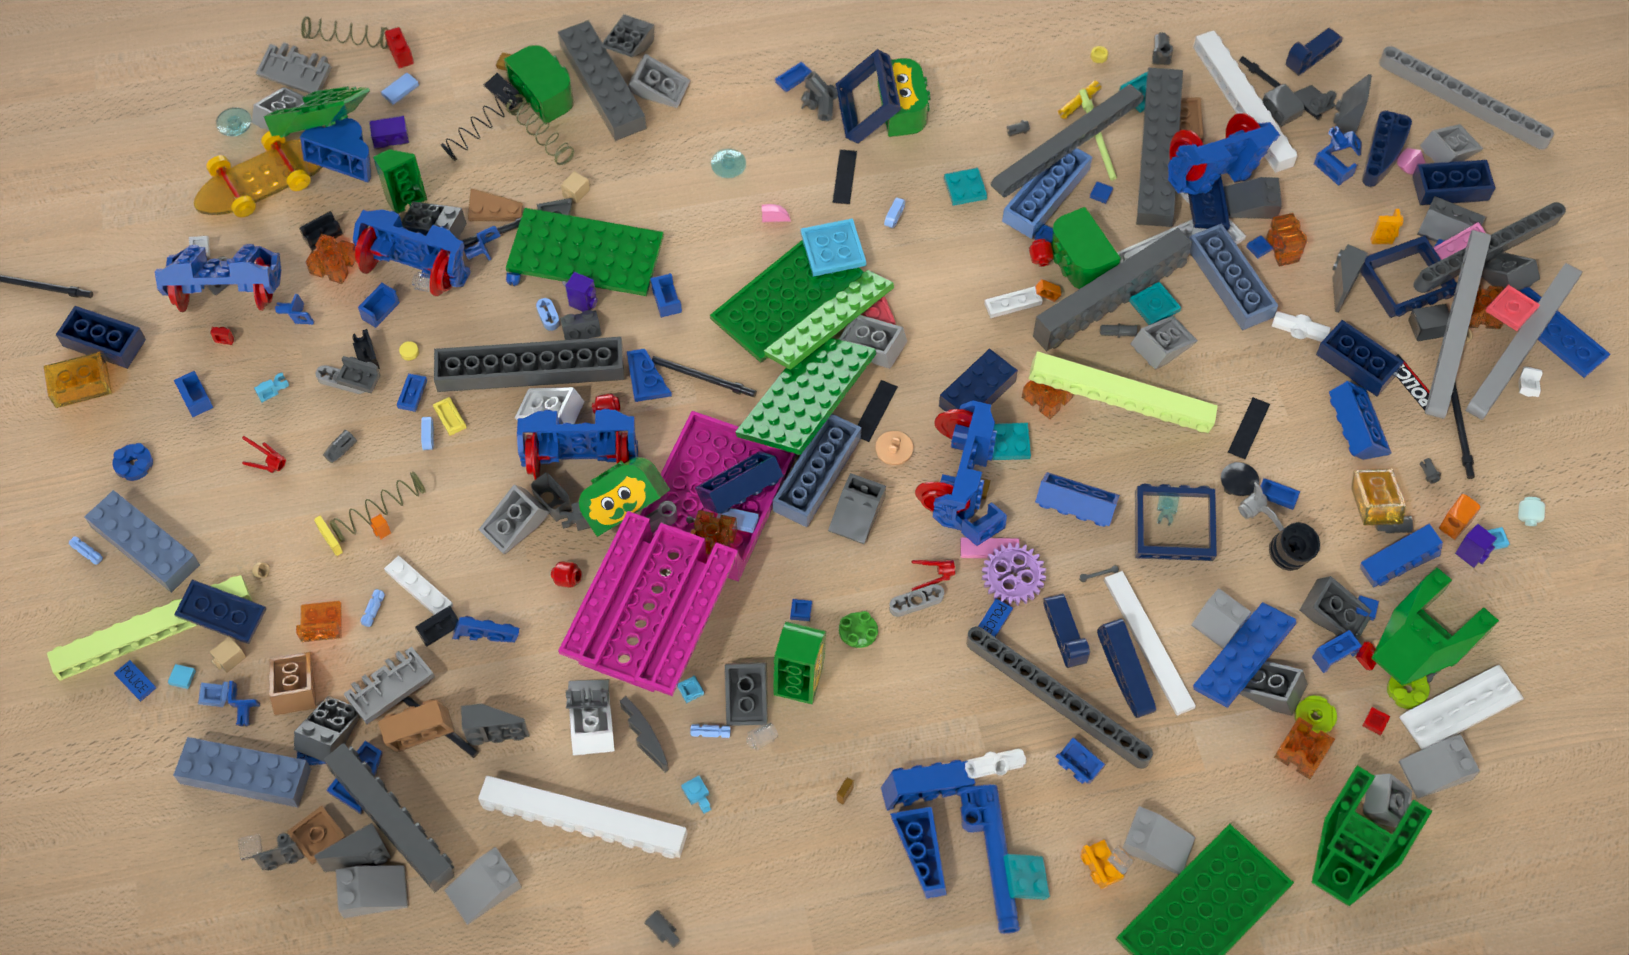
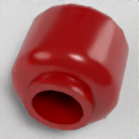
(1041, 252)
(606, 401)
(566, 574)

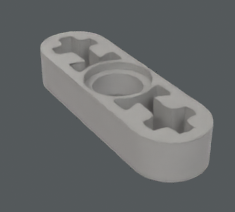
(332, 372)
(932, 600)

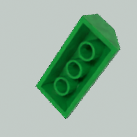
(400, 179)

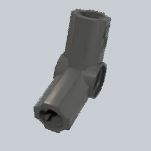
(1162, 49)
(824, 95)

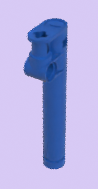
(986, 809)

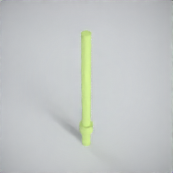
(1088, 106)

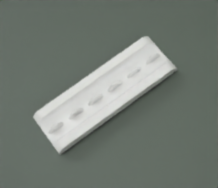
(1461, 707)

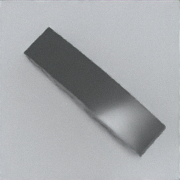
(646, 737)

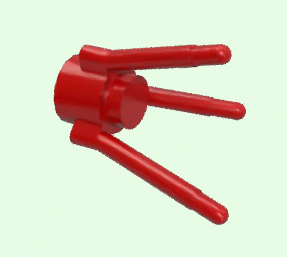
(274, 459)
(944, 568)

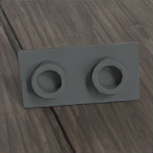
(809, 99)

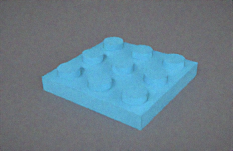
(833, 247)

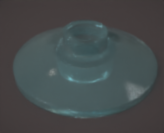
(233, 121)
(728, 163)

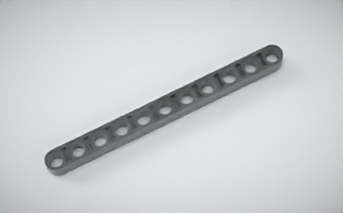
(1066, 141)
(1500, 242)
(1062, 705)

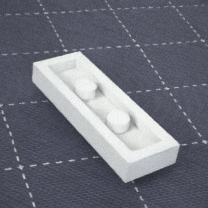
(1012, 302)

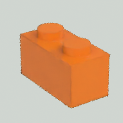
(1048, 290)
(380, 526)

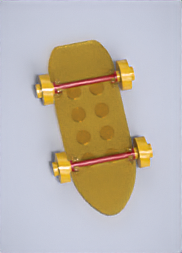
(255, 179)

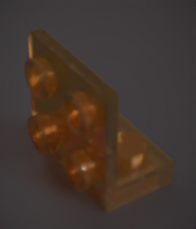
(320, 621)

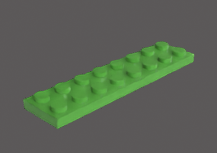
(828, 320)

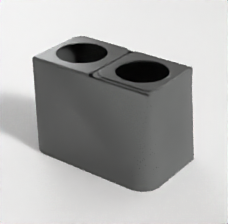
(1283, 104)
(1429, 322)
(541, 486)

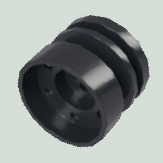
(1294, 546)

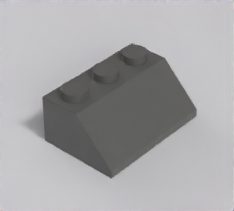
(1447, 220)

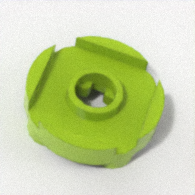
(1408, 700)
(1322, 707)

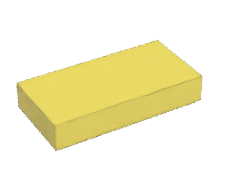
(449, 416)
(328, 536)

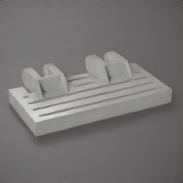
(293, 70)
(389, 686)

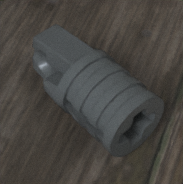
(339, 446)
(1407, 526)
(662, 928)

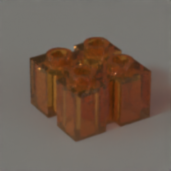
(1286, 239)
(331, 258)
(1483, 300)
(1046, 397)
(715, 530)
(1293, 752)

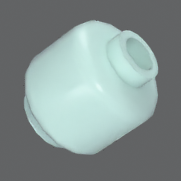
(1531, 511)

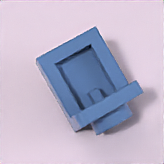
(213, 694)

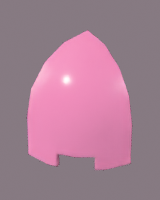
(1409, 159)
(774, 213)

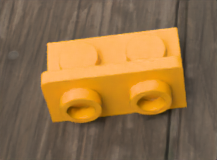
(1387, 228)
(1101, 869)

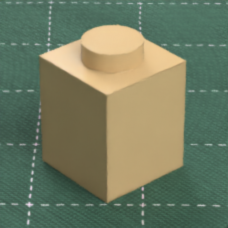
(575, 187)
(227, 655)

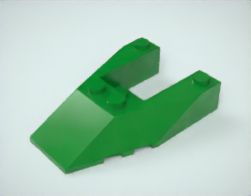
(320, 109)
(1418, 644)
(1357, 852)

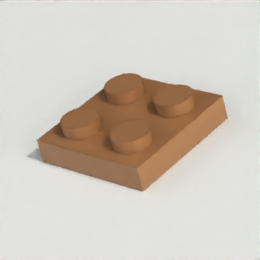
(315, 833)

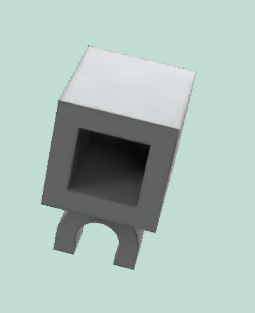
(574, 517)

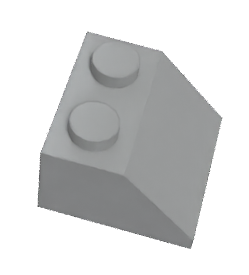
(1221, 618)
(1386, 800)

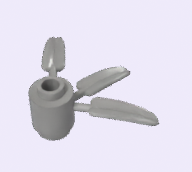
(1258, 503)

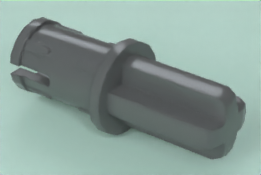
(1118, 330)

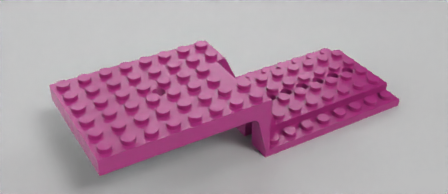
(696, 579)

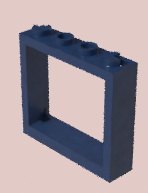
(879, 62)
(1424, 248)
(1175, 553)

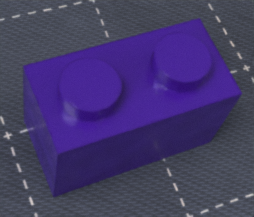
(389, 132)
(581, 292)
(1476, 546)

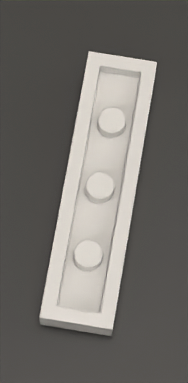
(417, 585)

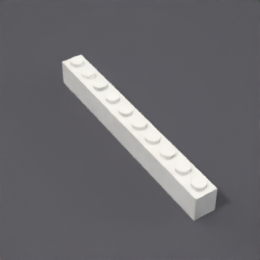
(1242, 95)
(583, 817)

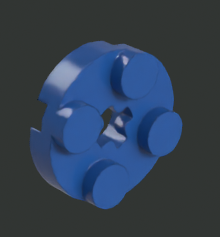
(125, 455)

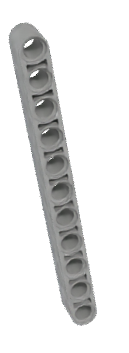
(1466, 97)
(1457, 324)
(1523, 342)

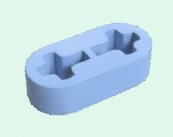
(894, 212)
(550, 313)
(427, 433)

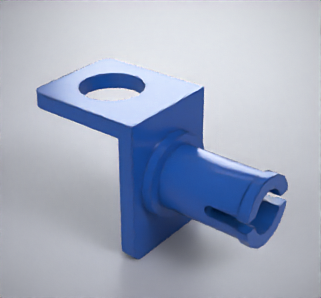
(1345, 140)
(481, 247)
(294, 310)
(243, 706)

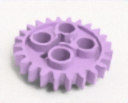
(1021, 589)

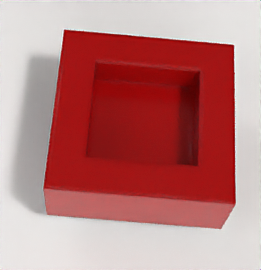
(222, 335)
(1365, 654)
(1376, 721)

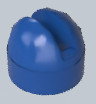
(513, 277)

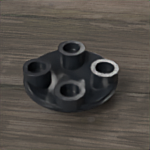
(1239, 479)

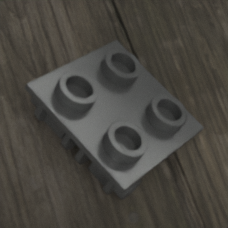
(1315, 100)
(587, 694)
(286, 852)

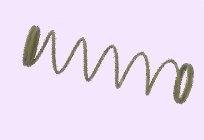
(335, 25)
(557, 152)
(417, 484)

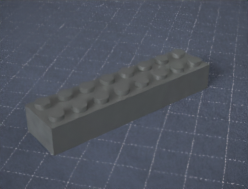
(602, 80)
(389, 817)

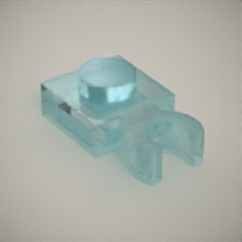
(1167, 505)

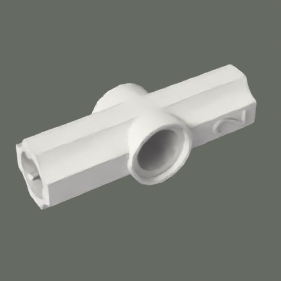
(1300, 326)
(995, 763)

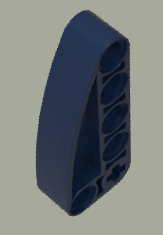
(1386, 146)
(1126, 667)

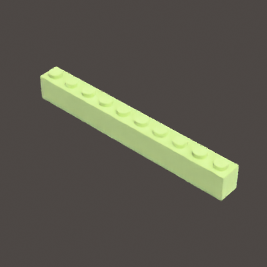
(1123, 392)
(128, 635)

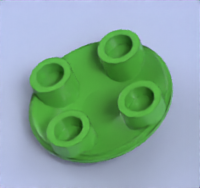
(858, 629)

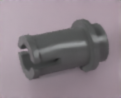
(1017, 128)
(1430, 471)

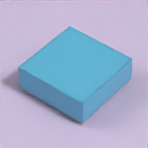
(1501, 541)
(181, 676)
(690, 689)

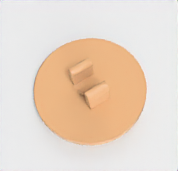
(894, 447)

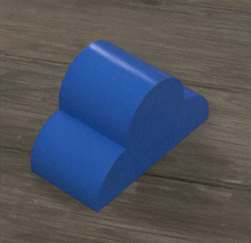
(338, 148)

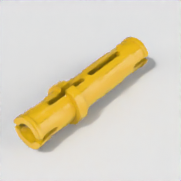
(1077, 101)

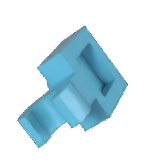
(270, 388)
(697, 792)

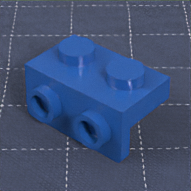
(1080, 761)

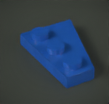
(645, 379)
(477, 629)
(372, 757)

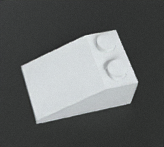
(563, 400)
(591, 730)

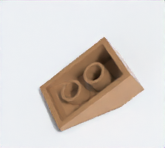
(291, 683)

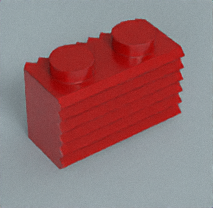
(399, 47)

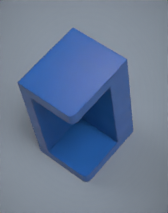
(1332, 166)
(665, 295)
(378, 305)
(193, 393)
(986, 526)
(1336, 650)

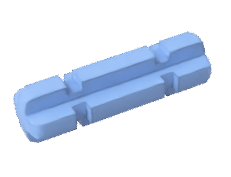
(85, 550)
(372, 608)
(710, 731)

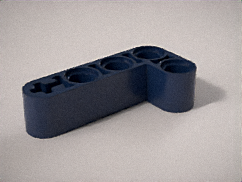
(1305, 56)
(1073, 649)

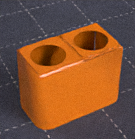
(1459, 516)

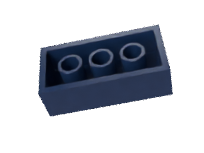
(1454, 181)
(93, 333)
(1359, 358)
(981, 382)
(739, 482)

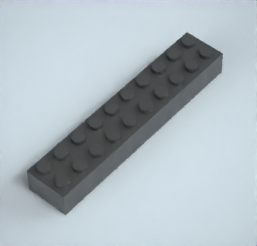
(1160, 124)
(1111, 289)
(528, 364)

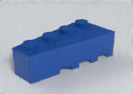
(1402, 556)
(924, 782)
(919, 838)

